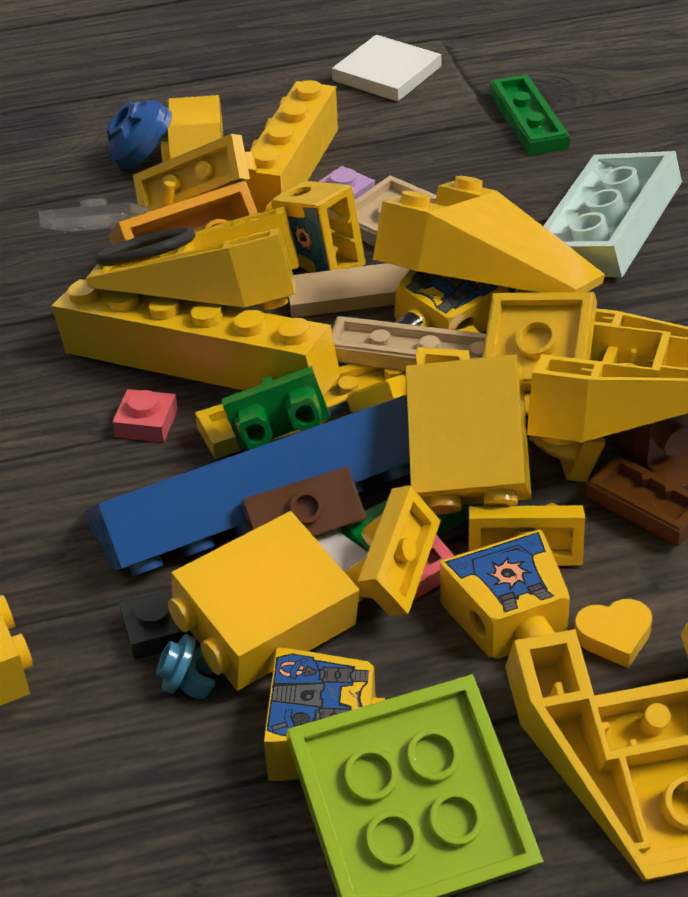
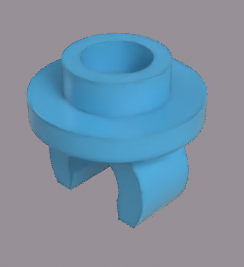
(179, 667)

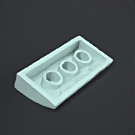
(615, 207)

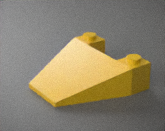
(480, 239)
(224, 264)
(630, 381)
(613, 749)

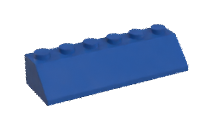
(208, 499)

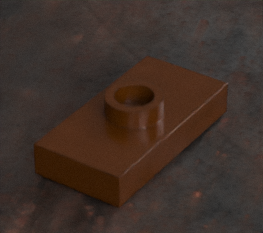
(642, 498)
(320, 503)

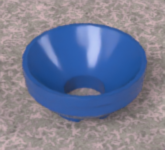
(136, 131)

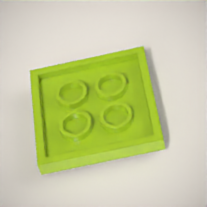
(413, 795)

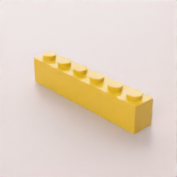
(192, 338)

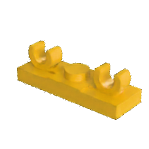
(196, 172)

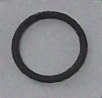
(145, 246)

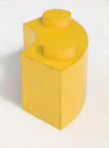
(192, 125)

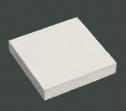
(386, 67)

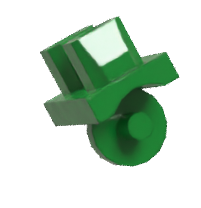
(276, 408)

